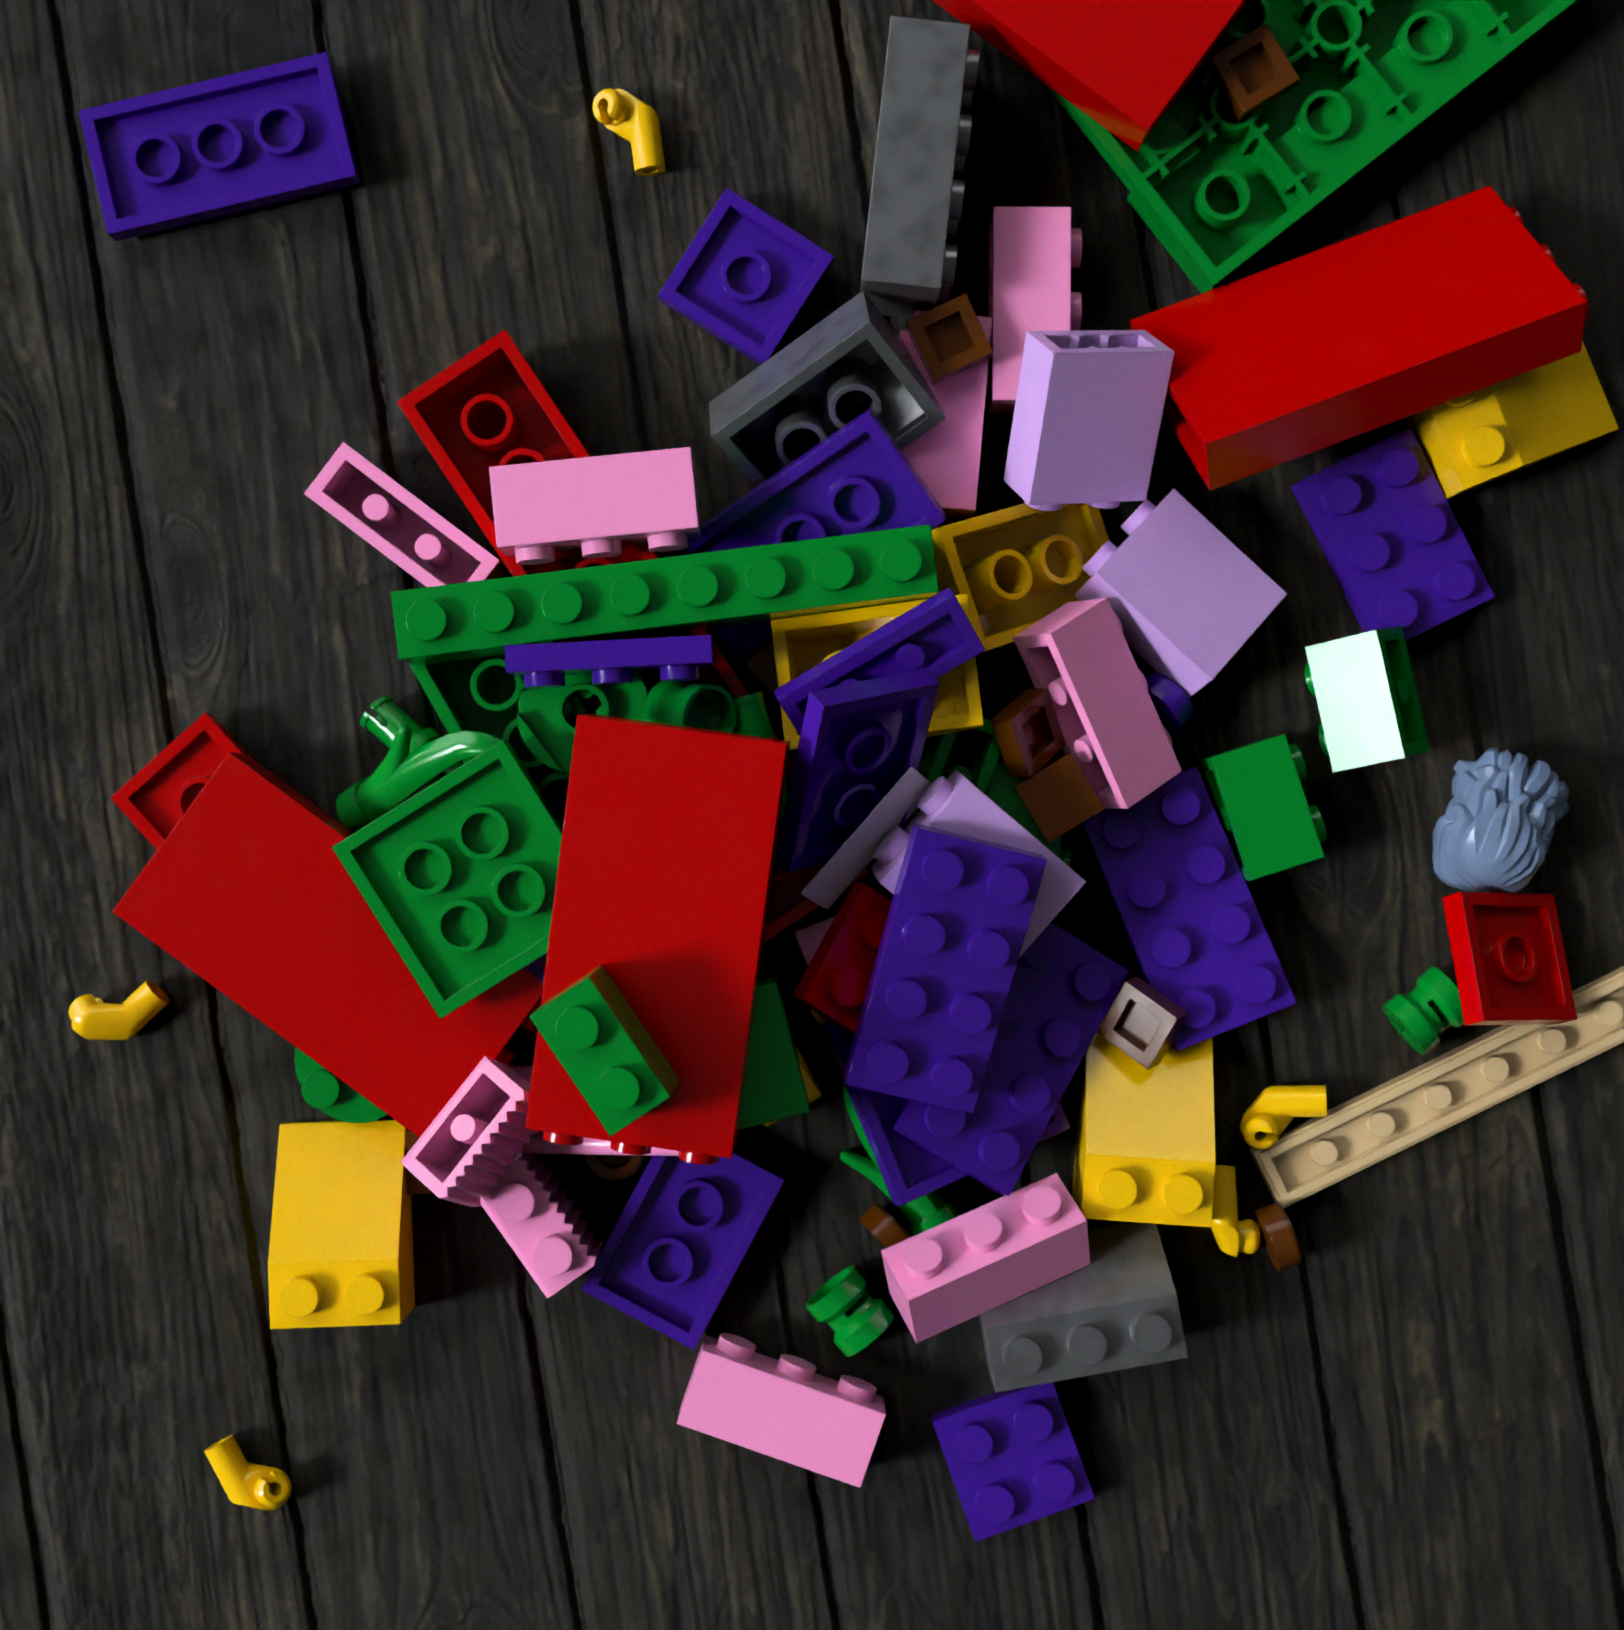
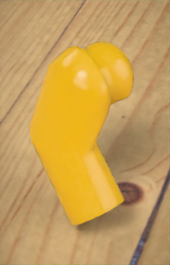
(635, 123)
(122, 1021)
(1276, 1109)
(1230, 1233)
(247, 1482)

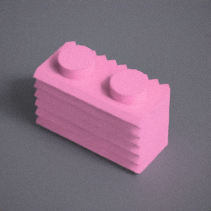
(474, 1135)
(541, 1224)

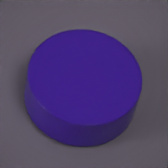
(1170, 702)

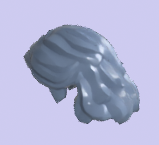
(1497, 822)

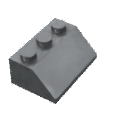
(819, 387)
(1093, 1320)

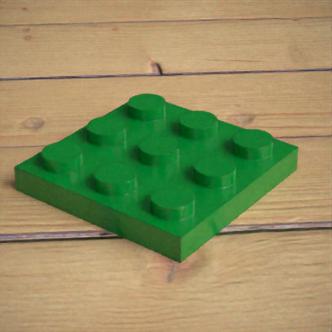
(462, 876)

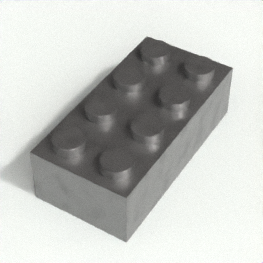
(916, 156)

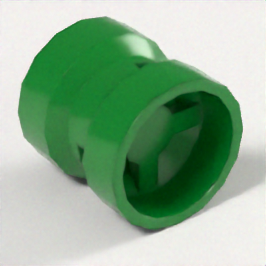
(691, 706)
(1426, 1010)
(850, 1311)

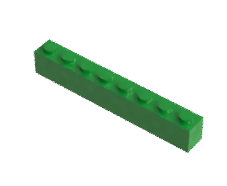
(665, 595)

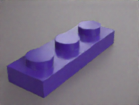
(927, 636)
(610, 660)

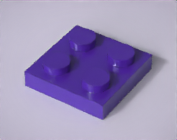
(746, 277)
(1012, 1458)

